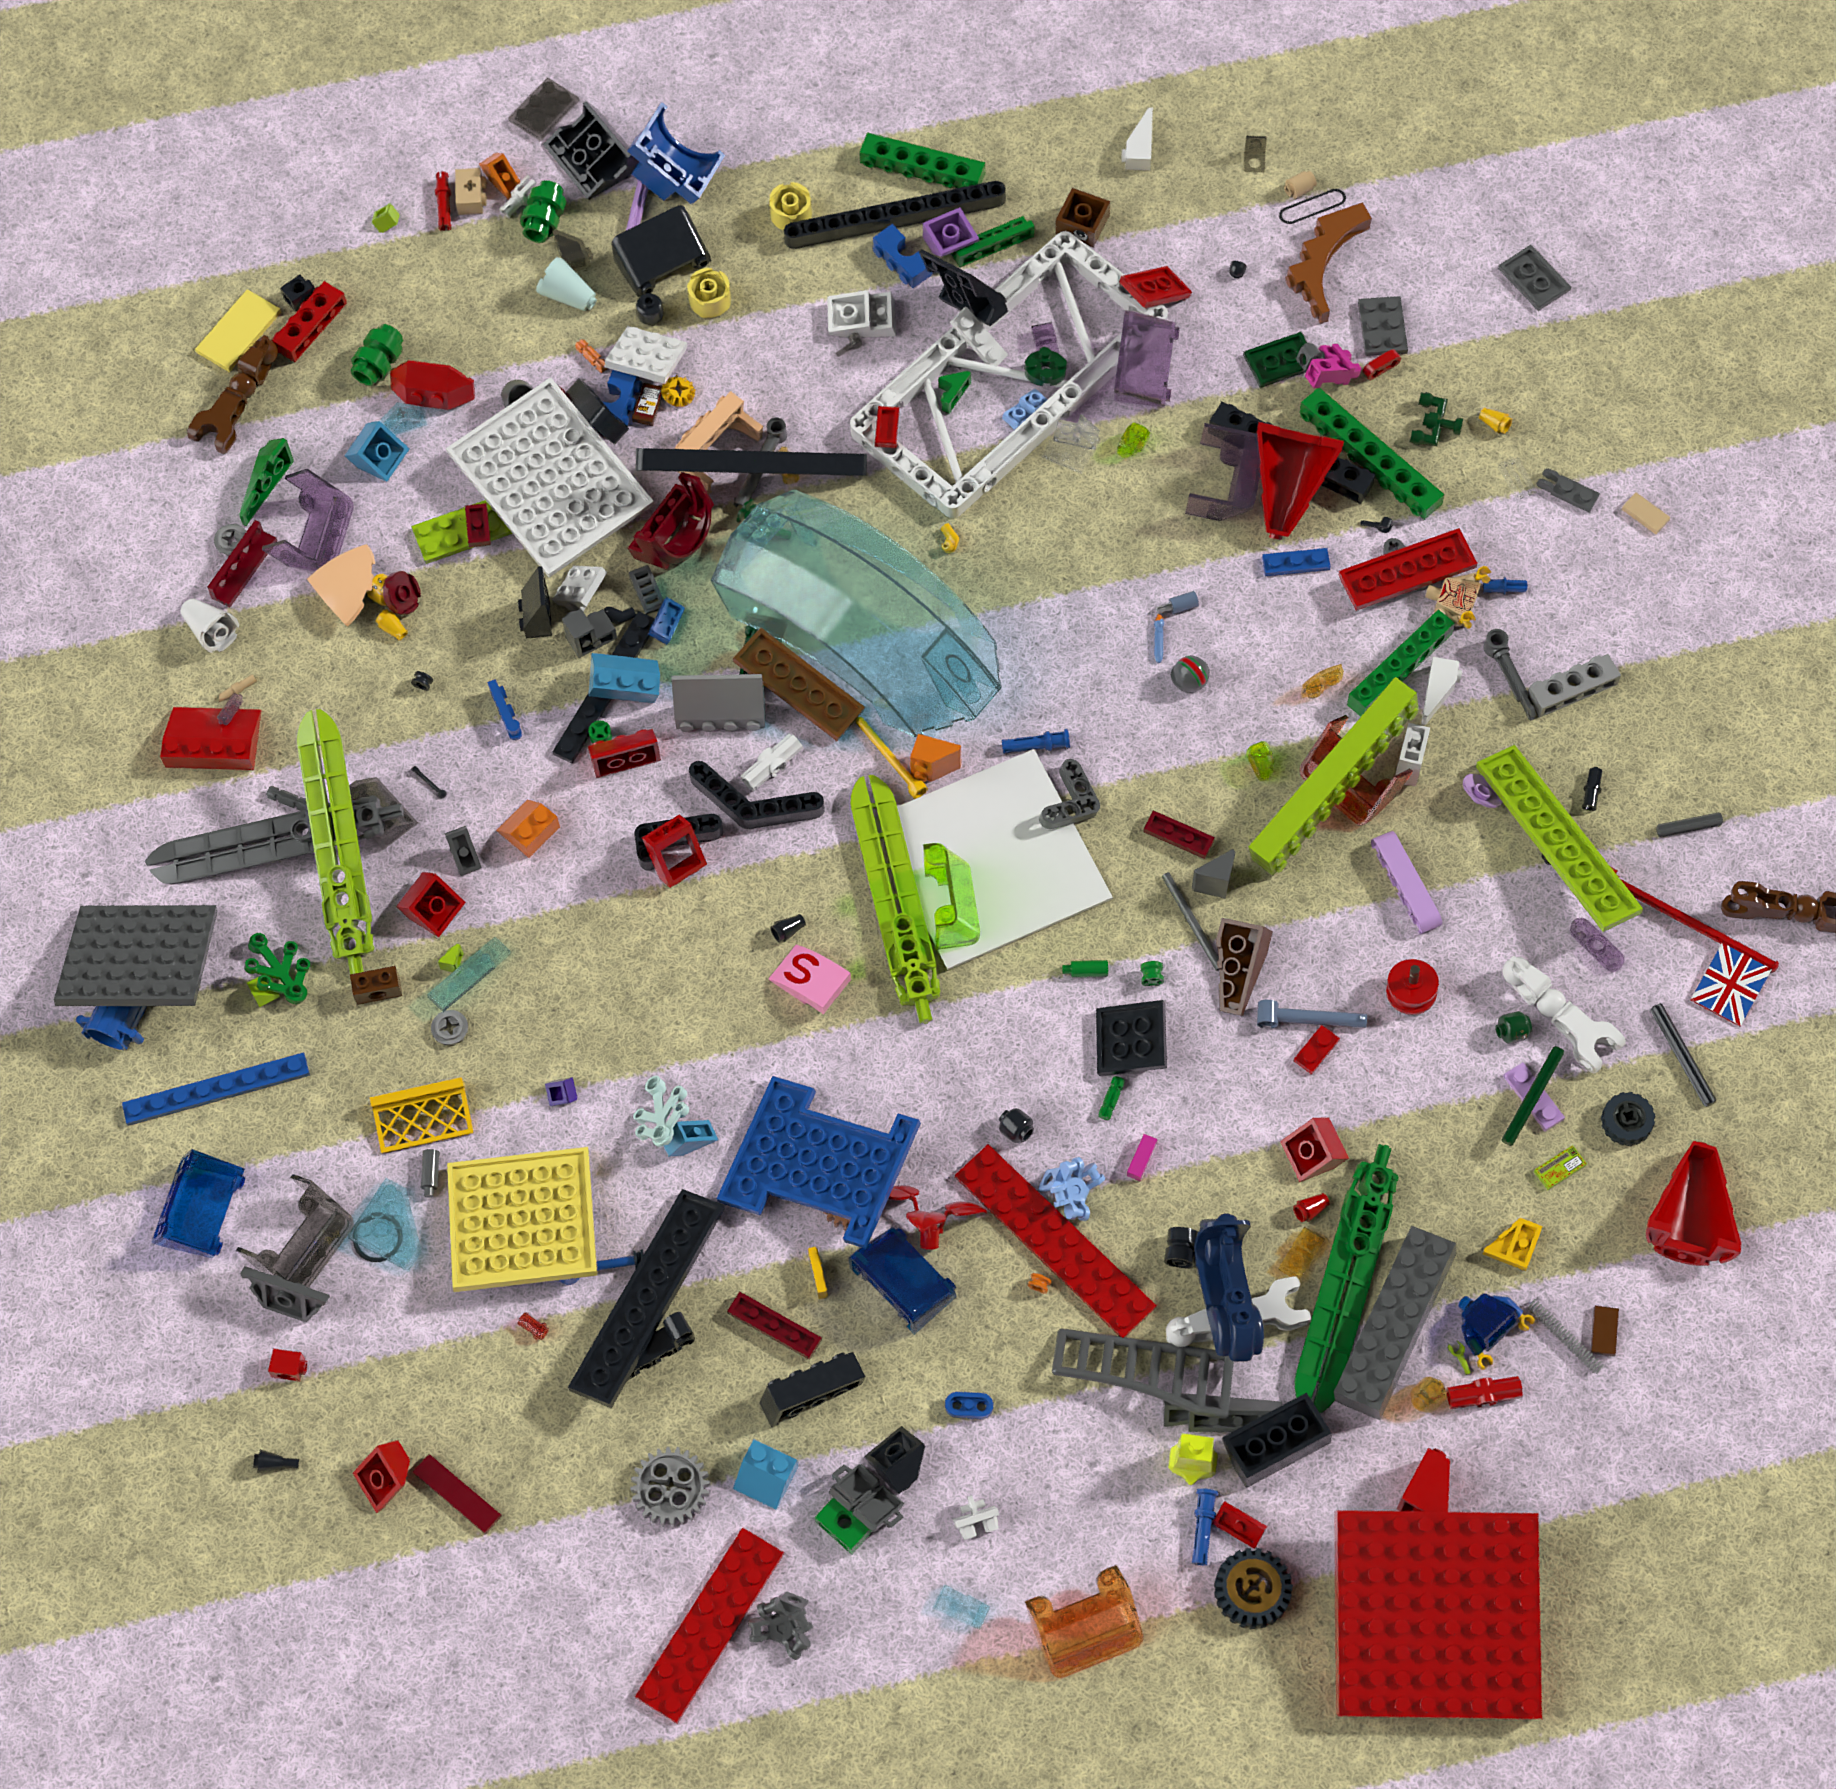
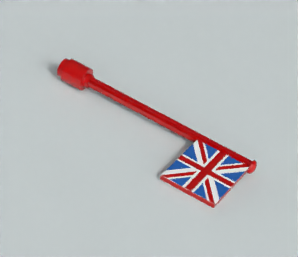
(1734, 973)

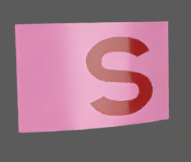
(811, 978)

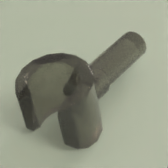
(855, 342)

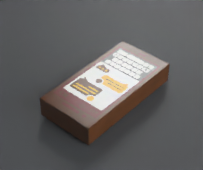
(647, 404)

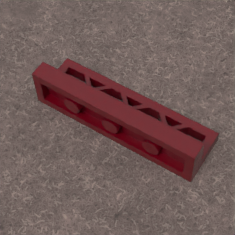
(240, 565)

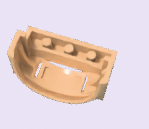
(709, 427)

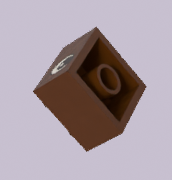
(1083, 216)

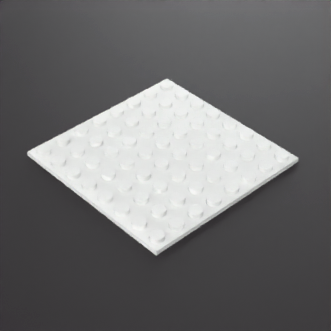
(1018, 868)

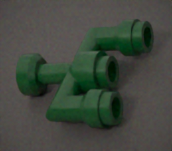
(1434, 421)

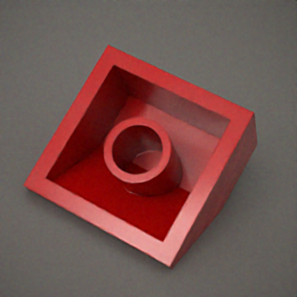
(431, 903)
(1314, 1148)

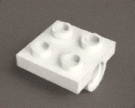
(579, 587)

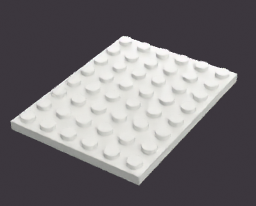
(550, 477)

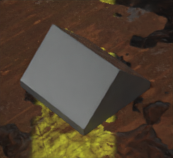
(1214, 876)

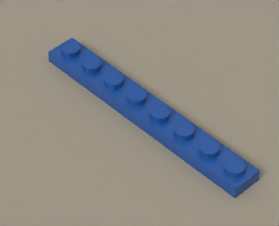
(215, 1089)

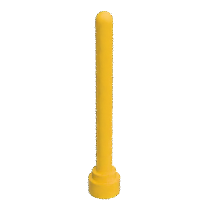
(914, 785)

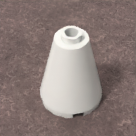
(210, 625)

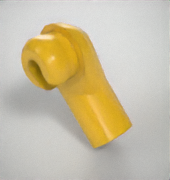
(951, 539)

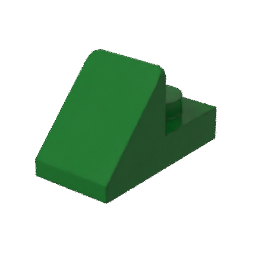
(954, 388)

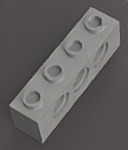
(1546, 703)

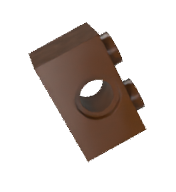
(376, 985)

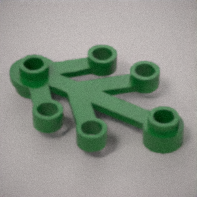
(278, 970)

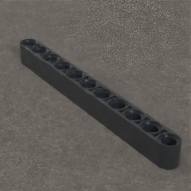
(908, 212)
(750, 462)

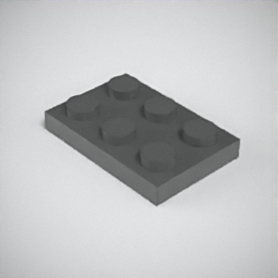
(1382, 325)

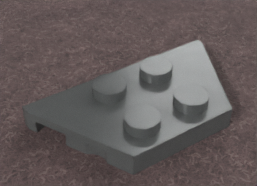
(284, 1296)

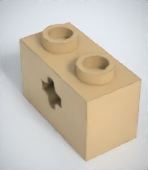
(469, 191)

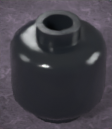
(649, 309)
(1016, 1125)

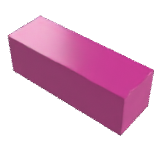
(1141, 1157)

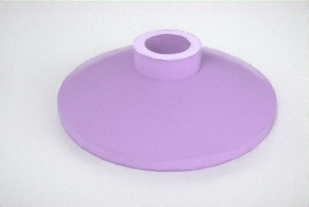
(1481, 791)

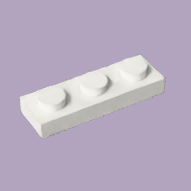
(978, 337)

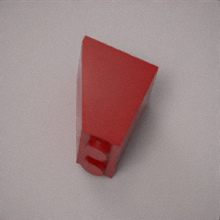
(1429, 1485)

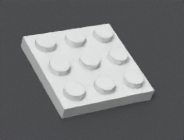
(646, 354)

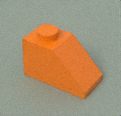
(500, 173)

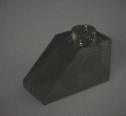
(572, 250)

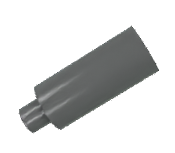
(429, 1171)

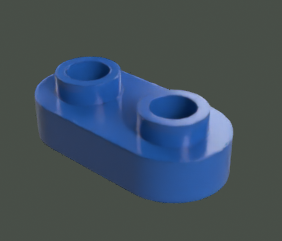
(969, 1405)

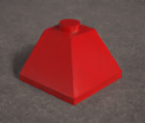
(383, 1473)

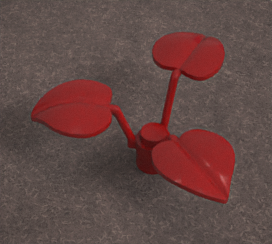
(927, 1221)

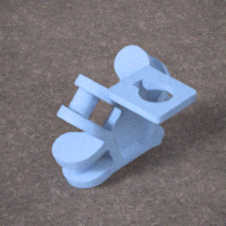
(1072, 1190)

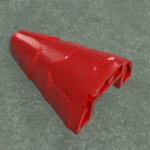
(1291, 474)
(1695, 1212)

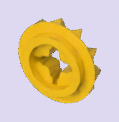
(671, 395)

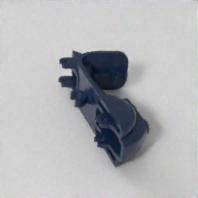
(1225, 1290)

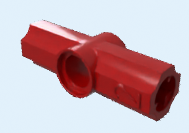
(1484, 1392)

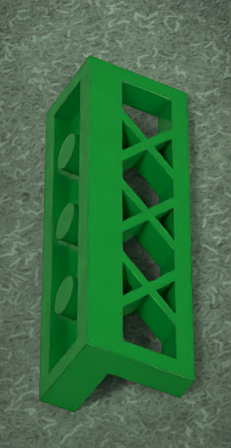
(995, 242)

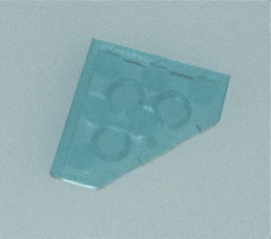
(389, 1226)

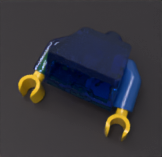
(1488, 1322)

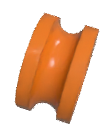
(1039, 1283)

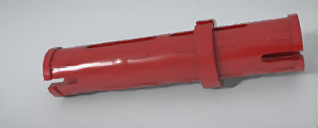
(443, 200)

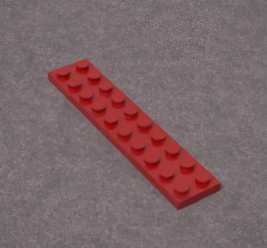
(1055, 1241)

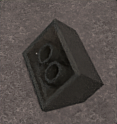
(395, 827)

